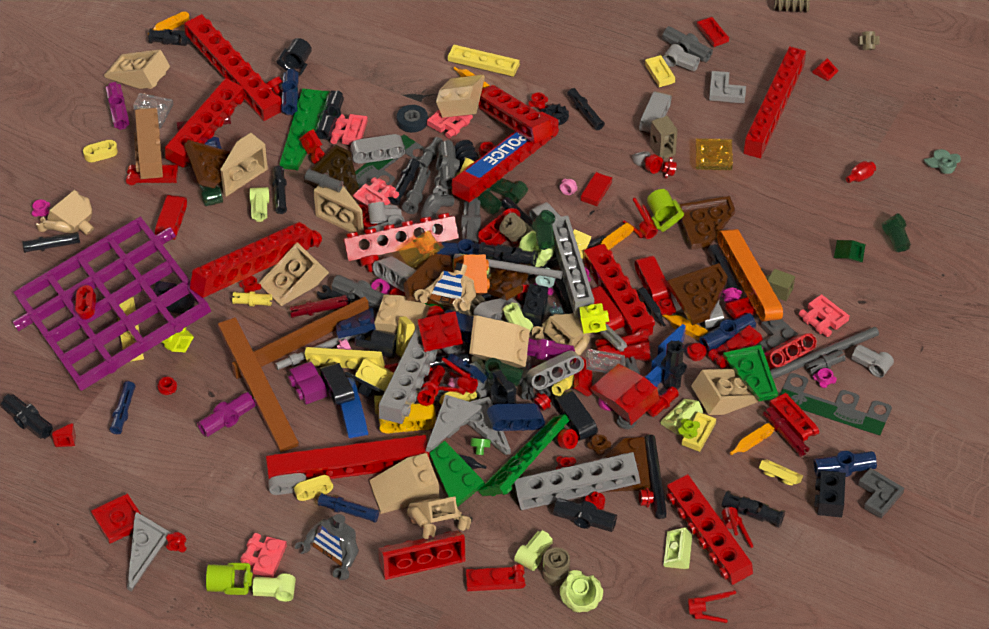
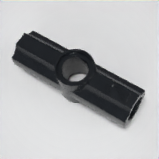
(329, 115)
(673, 364)
(26, 416)
(585, 514)

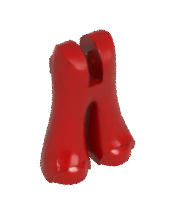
(637, 345)

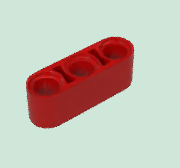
(171, 214)
(491, 233)
(652, 278)
(616, 319)
(796, 347)

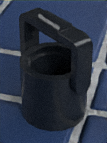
(295, 55)
(378, 341)
(502, 390)

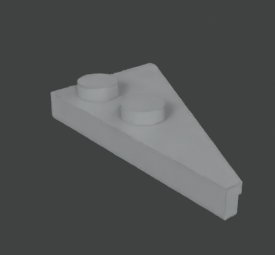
(451, 417)
(483, 426)
(146, 543)

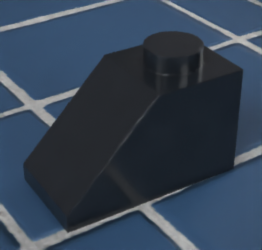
(181, 305)

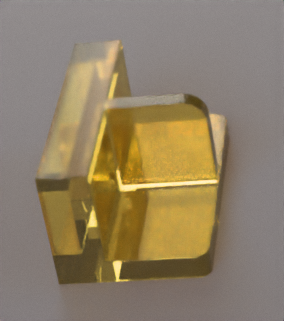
(420, 249)

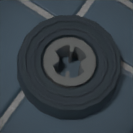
(412, 118)

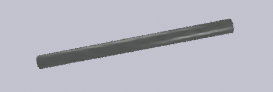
(843, 344)

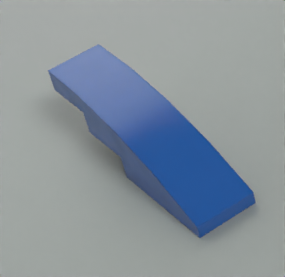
(657, 372)
(353, 415)

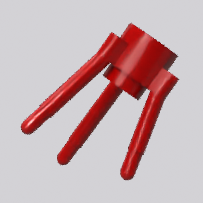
(647, 227)
(465, 382)
(732, 520)
(698, 605)

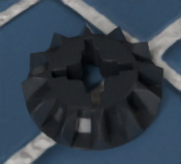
(562, 113)

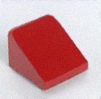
(825, 70)
(64, 436)

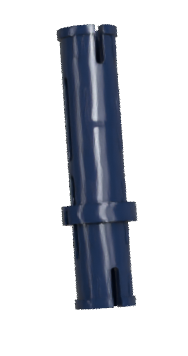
(118, 421)
(328, 501)

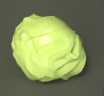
(529, 243)
(581, 592)

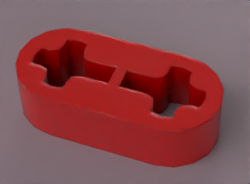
(89, 301)

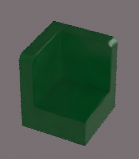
(849, 250)

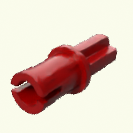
(664, 402)

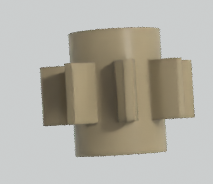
(868, 40)

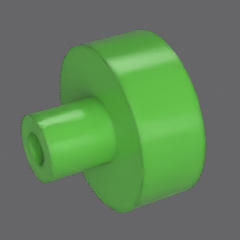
(480, 444)

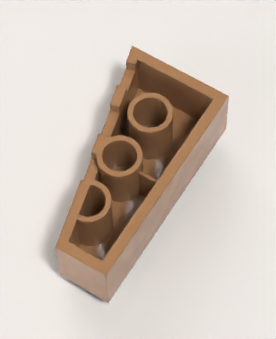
(148, 144)

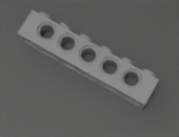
(571, 265)
(406, 380)
(569, 487)

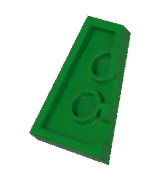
(754, 371)
(455, 473)

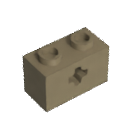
(663, 137)

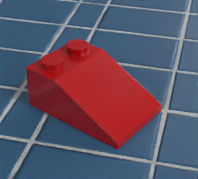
(626, 392)

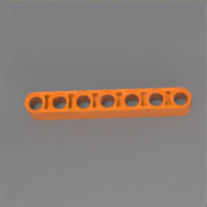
(750, 275)

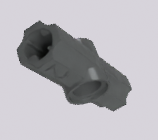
(688, 42)
(447, 163)
(471, 220)
(357, 290)

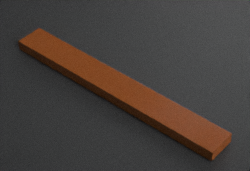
(305, 334)
(258, 385)

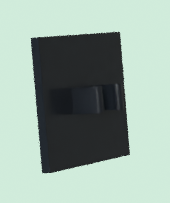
(365, 388)

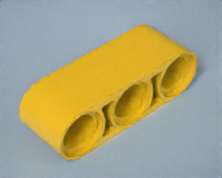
(420, 418)

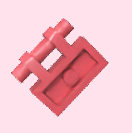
(439, 123)
(354, 129)
(370, 194)
(828, 312)
(269, 556)

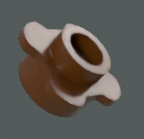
(599, 444)

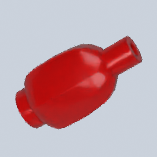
(861, 172)

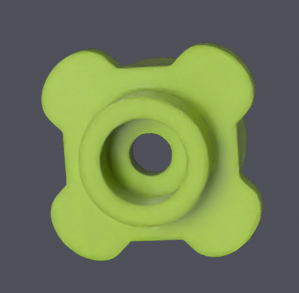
(688, 428)

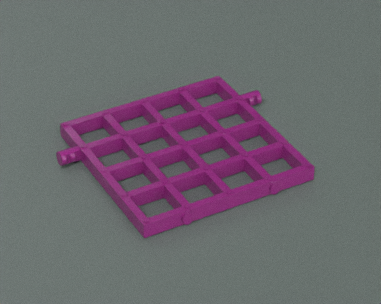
(111, 301)

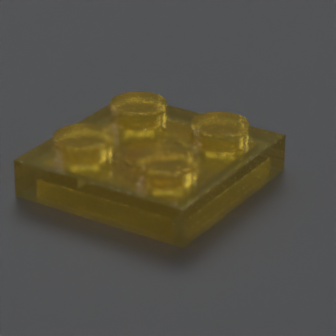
(714, 154)

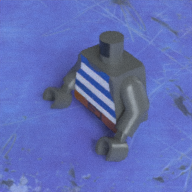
(335, 541)

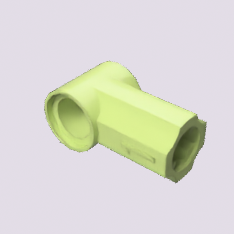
(259, 203)
(514, 315)
(531, 554)
(280, 587)

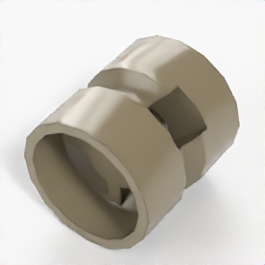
(556, 566)

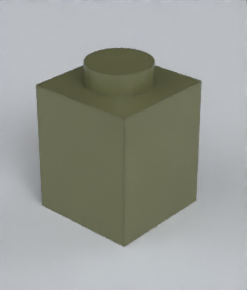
(781, 283)

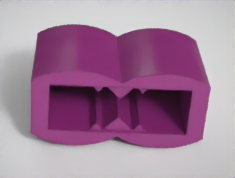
(307, 383)

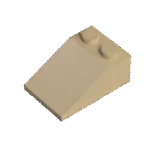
(139, 69)
(460, 96)
(243, 163)
(338, 209)
(293, 275)
(397, 306)
(499, 340)
(722, 391)
(405, 483)

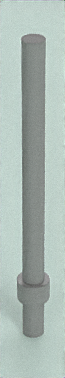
(522, 268)
(295, 358)

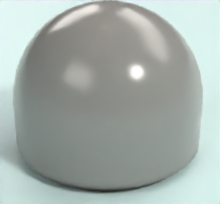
(638, 158)

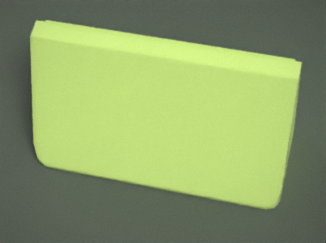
(684, 410)
(678, 549)

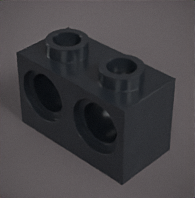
(536, 304)
(831, 493)

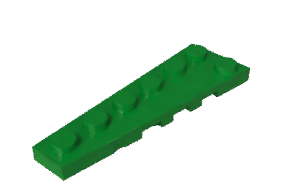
(305, 119)
(503, 479)

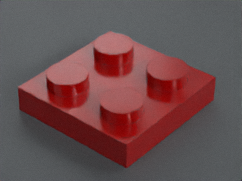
(440, 331)
(116, 518)

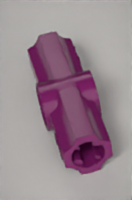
(117, 105)
(547, 349)
(226, 414)

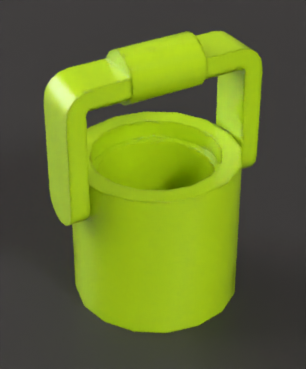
(664, 209)
(222, 578)

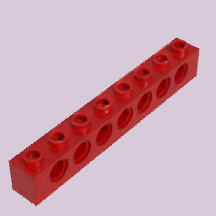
(233, 67)
(774, 102)
(248, 260)

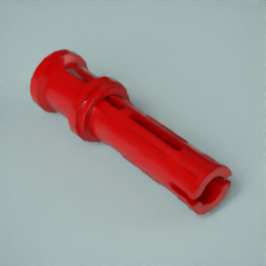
(430, 388)

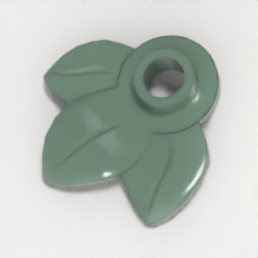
(943, 161)

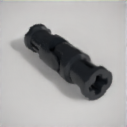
(169, 36)
(508, 254)
(750, 508)

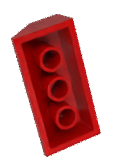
(422, 554)

